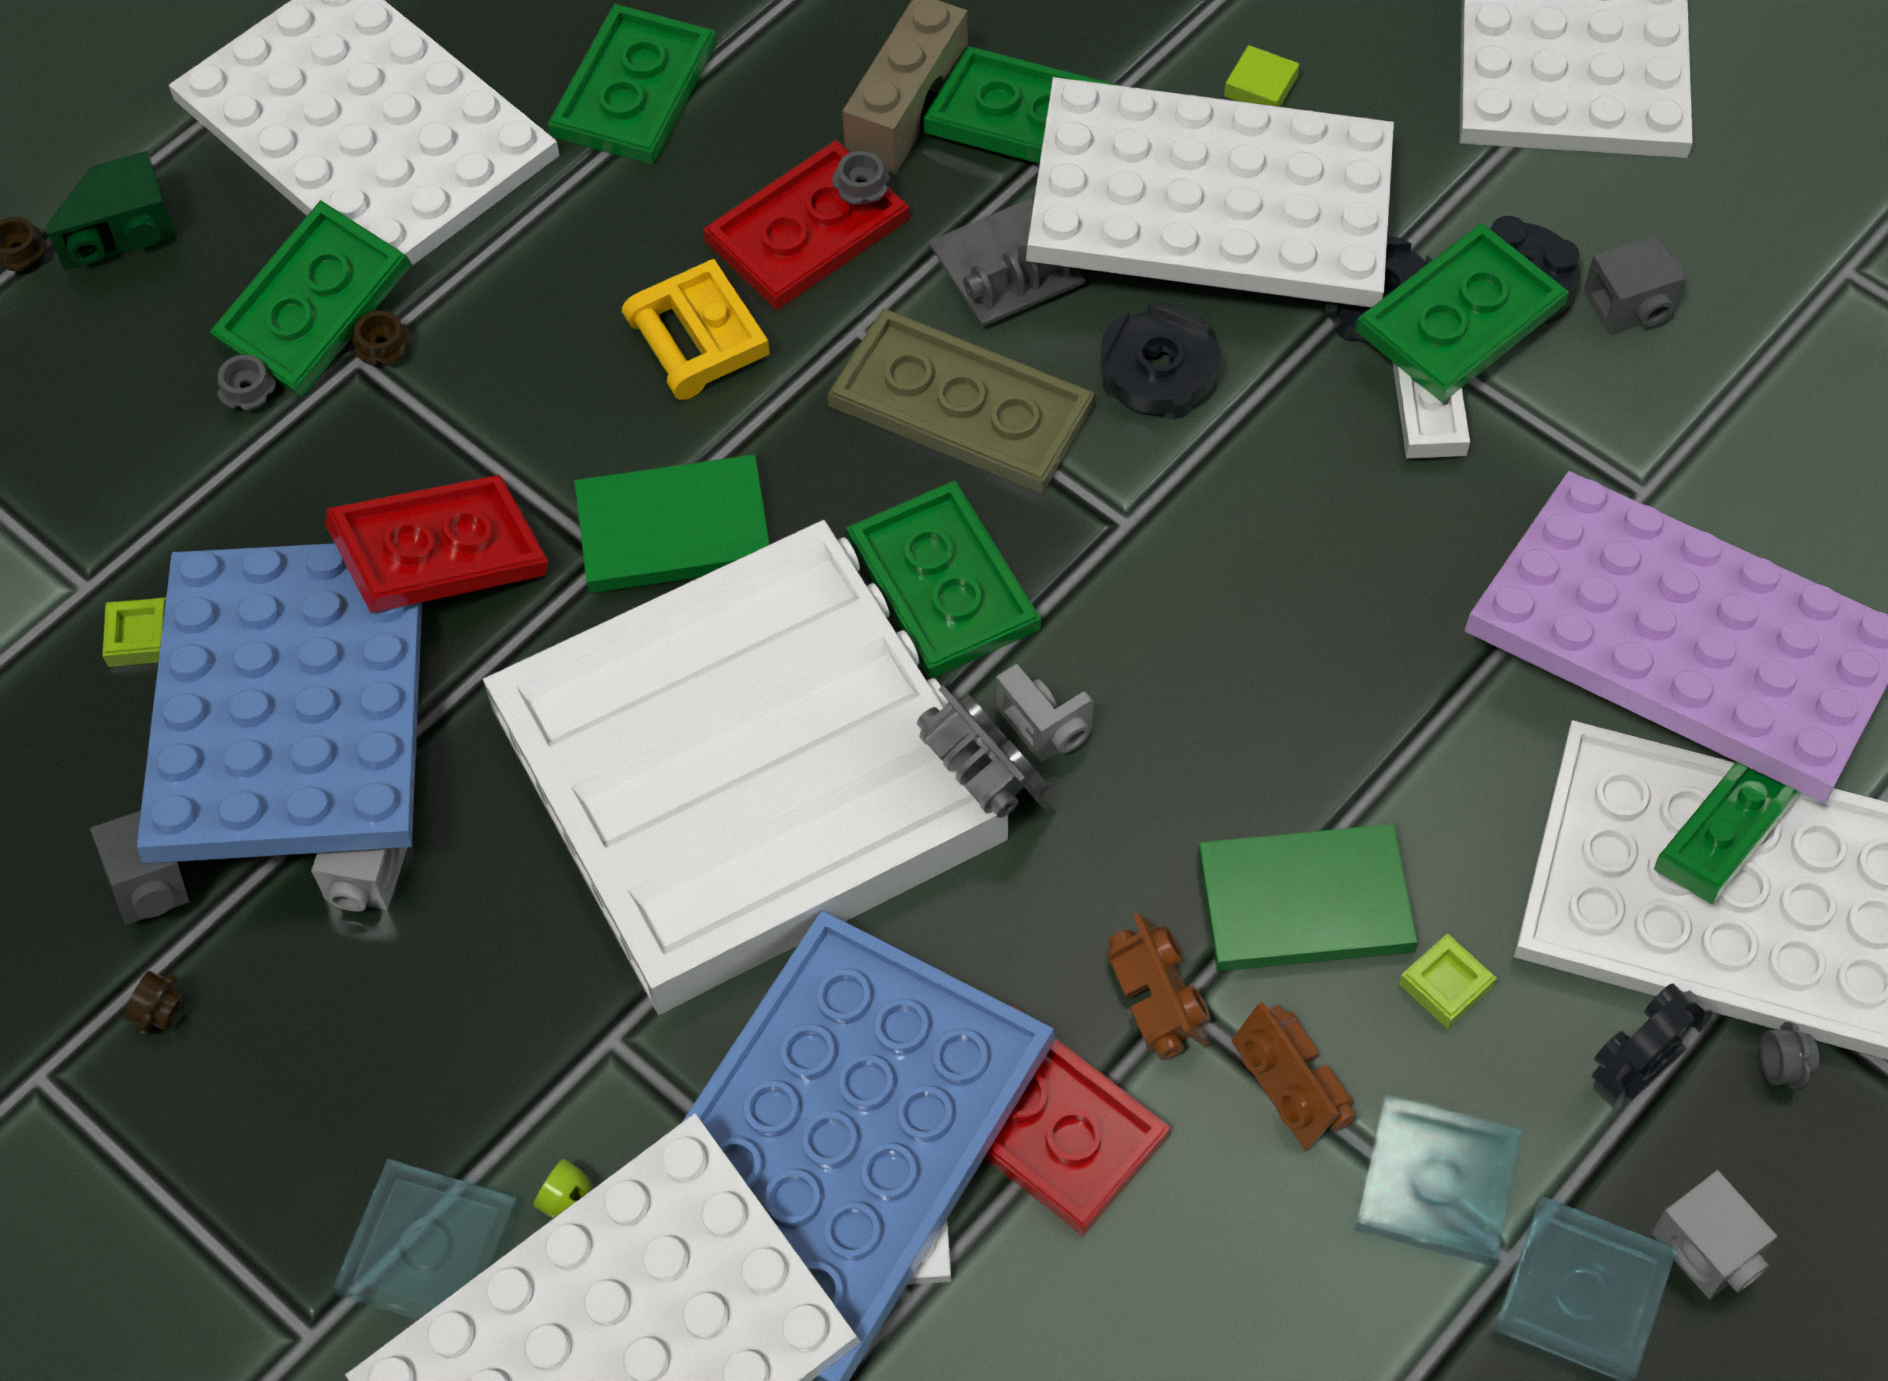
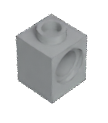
(358, 877)
(1716, 1236)

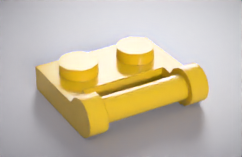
(711, 317)

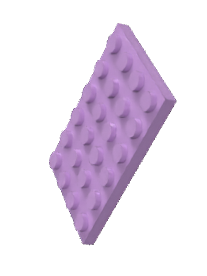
(1690, 634)

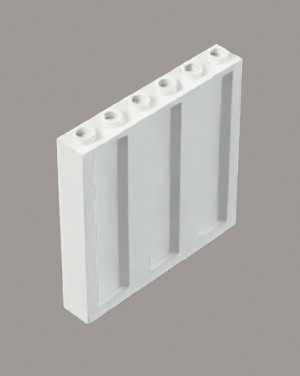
(741, 762)

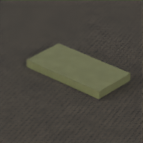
(962, 400)

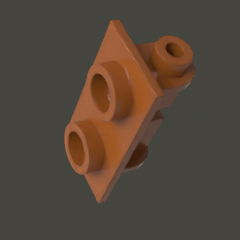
(1173, 1009)
(1277, 1054)

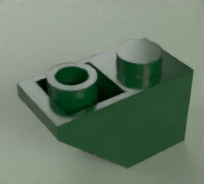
(111, 213)

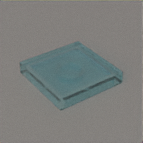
(1439, 1180)
(423, 1240)
(1585, 1290)

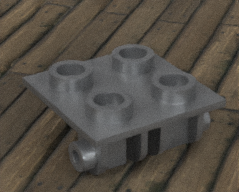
(992, 269)
(982, 755)

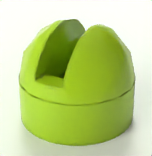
(561, 1188)

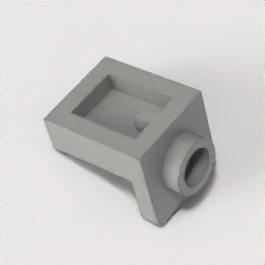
(1035, 716)

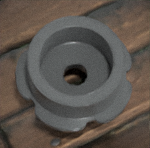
(861, 178)
(241, 372)
(1788, 1056)

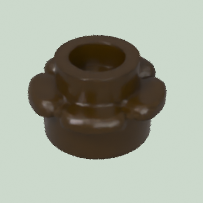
(20, 244)
(380, 327)
(153, 1002)

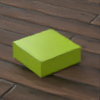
(1261, 78)
(133, 631)
(1447, 981)

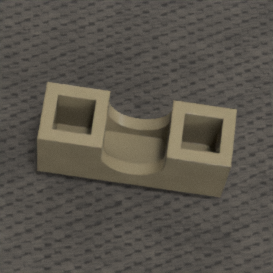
(890, 97)

